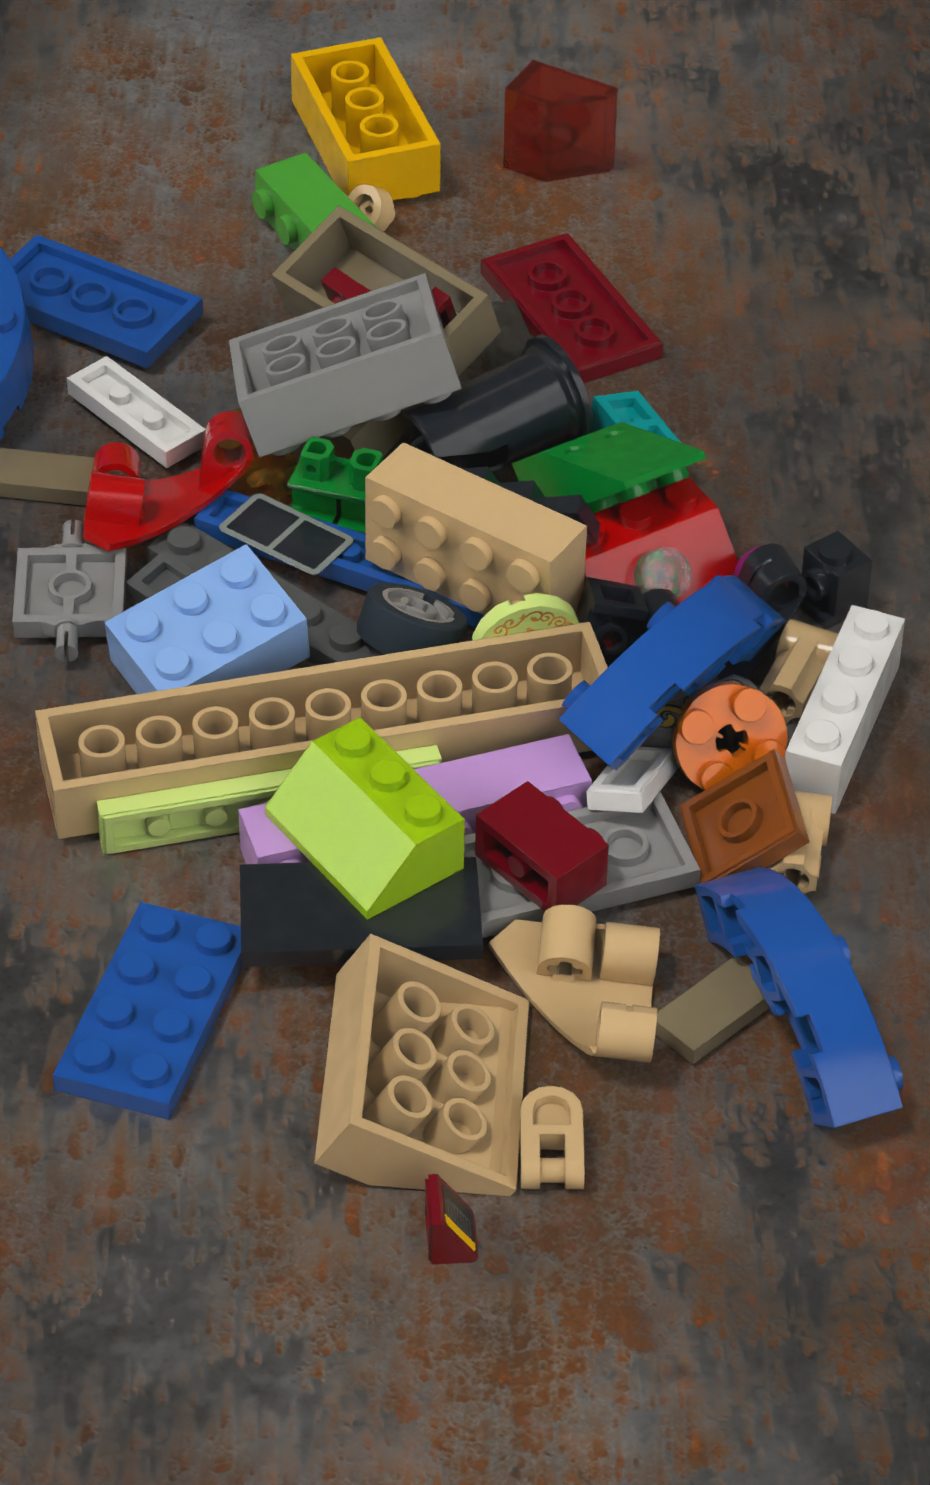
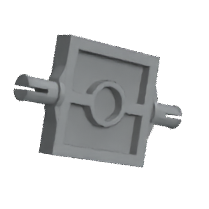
(68, 591)

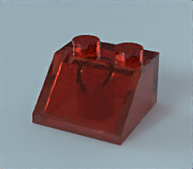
(558, 124)

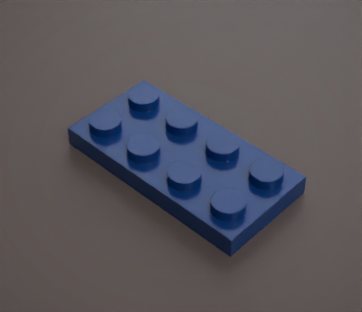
(102, 302)
(152, 1011)

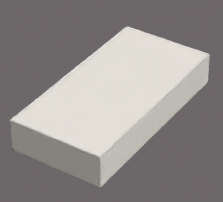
(634, 783)

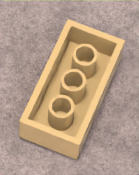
(468, 534)

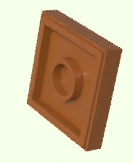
(745, 820)

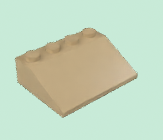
(422, 1075)

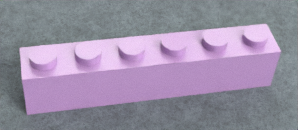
(464, 783)

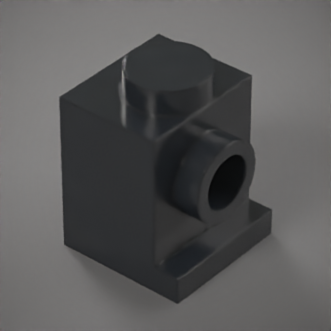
(835, 579)
(612, 608)

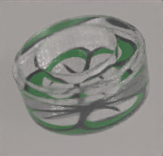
(663, 569)

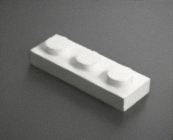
(136, 411)

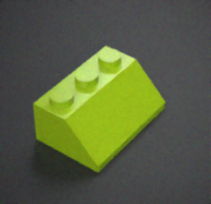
(367, 819)

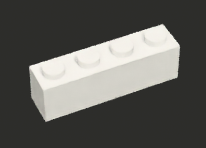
(845, 703)

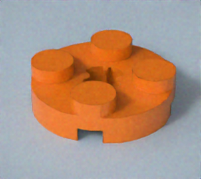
(711, 710)

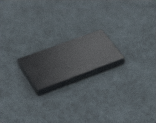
(303, 919)

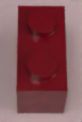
(541, 848)

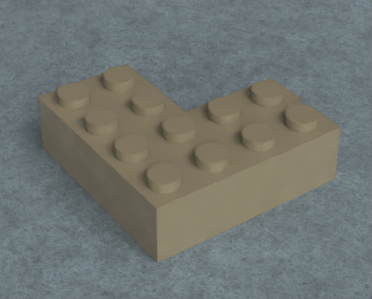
(376, 262)

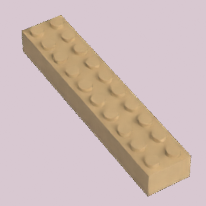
(450, 696)

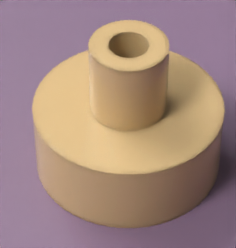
(375, 204)

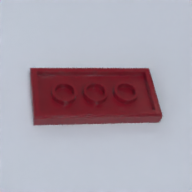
(573, 304)

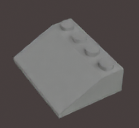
(342, 366)

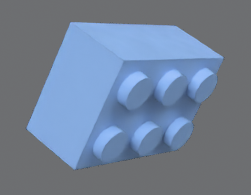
(209, 628)

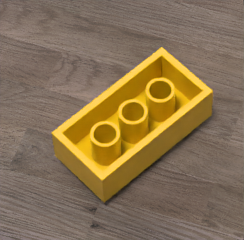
(365, 119)

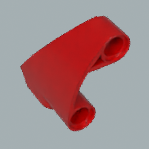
(135, 509)

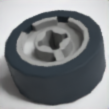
(408, 619)

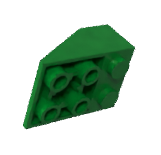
(609, 465)

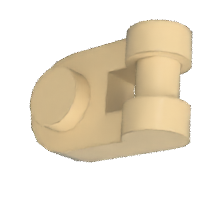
(551, 1121)

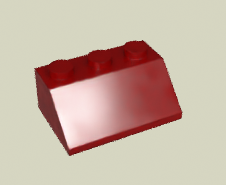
(666, 517)

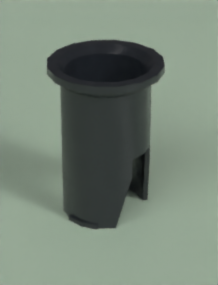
(507, 411)

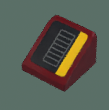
(448, 1224)

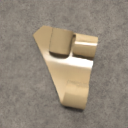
(587, 978)

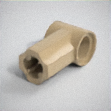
(797, 666)
(804, 864)

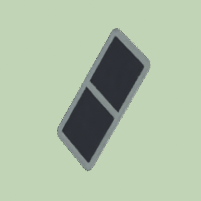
(286, 533)

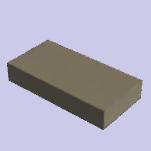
(44, 476)
(711, 1011)

